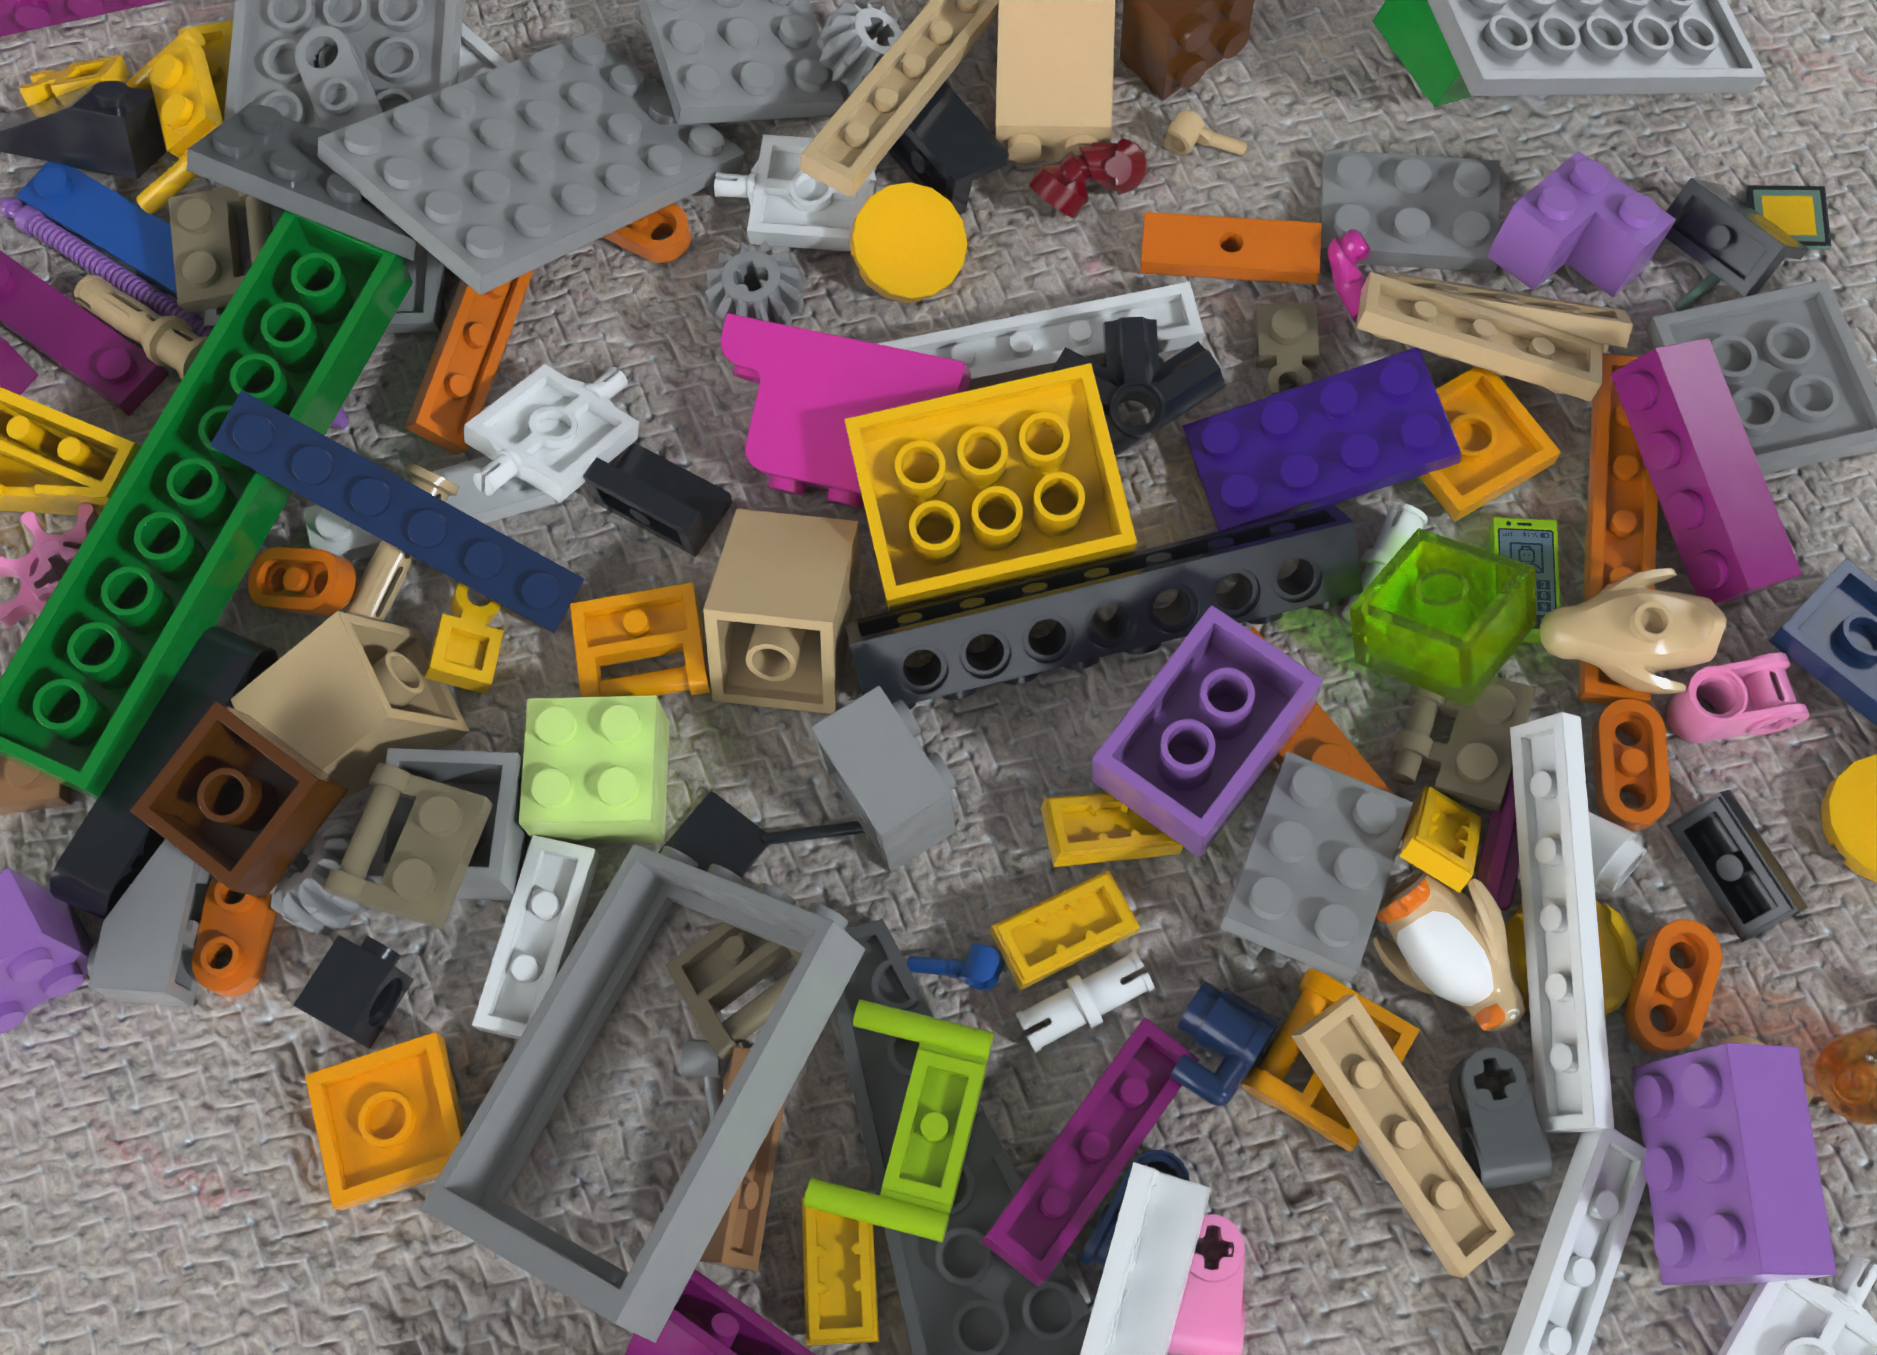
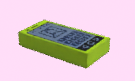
(1536, 545)

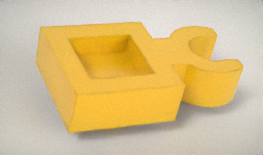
(77, 75)
(464, 645)

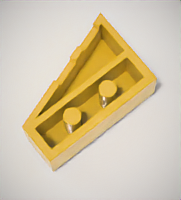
(55, 459)

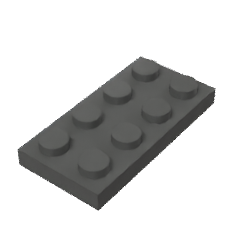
(280, 165)

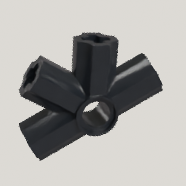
(1135, 375)

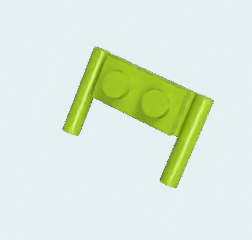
(930, 1130)

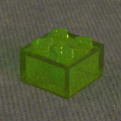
(1444, 616)

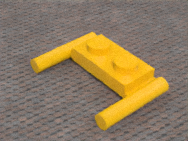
(184, 106)

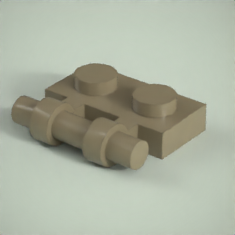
(1478, 754)

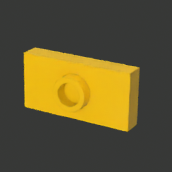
(1100, 830)
(1442, 838)
(1064, 929)
(839, 1279)

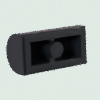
(1737, 866)

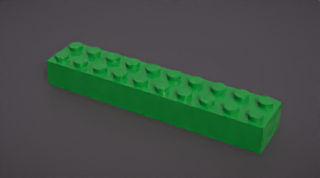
(187, 513)

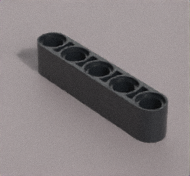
(114, 842)

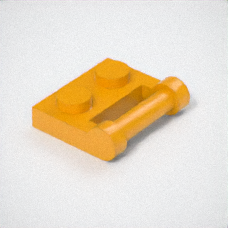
(636, 629)
(1315, 1105)

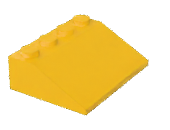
(990, 486)

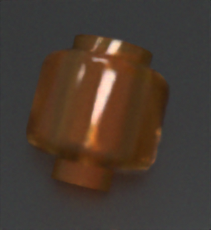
(1849, 1075)

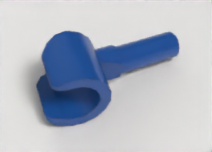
(979, 970)

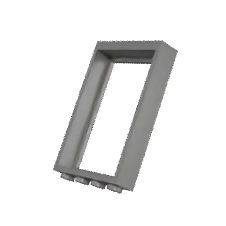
(559, 1037)

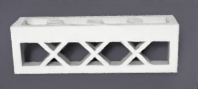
(1146, 1265)

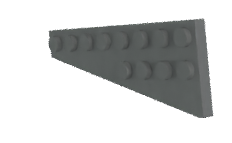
(956, 1291)

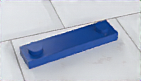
(104, 222)

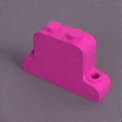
(810, 388)

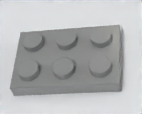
(1412, 208)
(1317, 867)

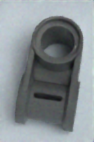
(1499, 1128)

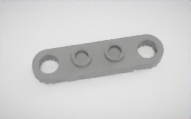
(342, 89)

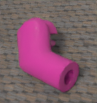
(1346, 276)

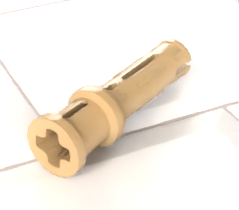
(165, 339)
(389, 564)

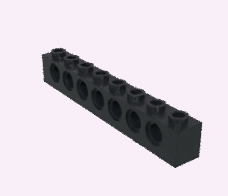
(1325, 575)

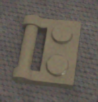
(208, 244)
(429, 852)
(720, 971)

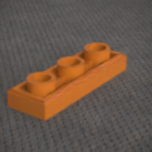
(1231, 248)

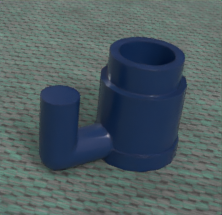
(1229, 1031)

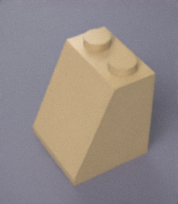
(1054, 77)
(782, 610)
(353, 696)

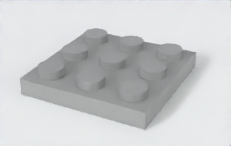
(740, 60)
(1788, 372)

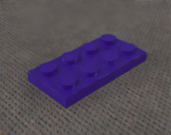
(1322, 442)

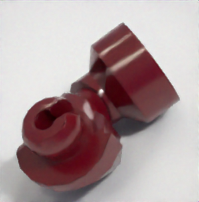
(1113, 165)

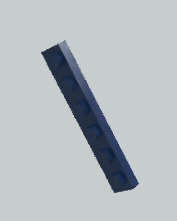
(396, 511)

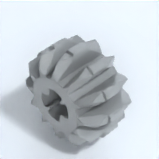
(856, 40)
(755, 286)
(300, 891)

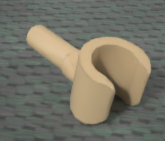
(1190, 128)

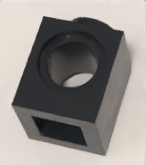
(355, 989)

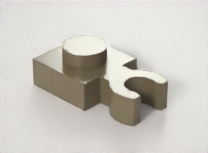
(1286, 343)

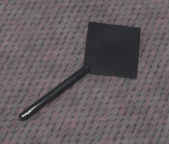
(727, 838)

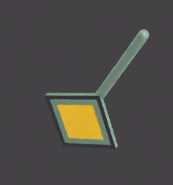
(1794, 209)

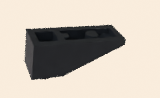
(90, 128)

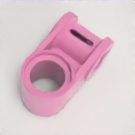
(1746, 699)
(1213, 1300)

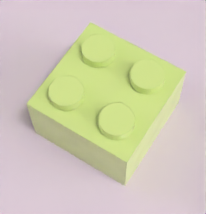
(595, 769)

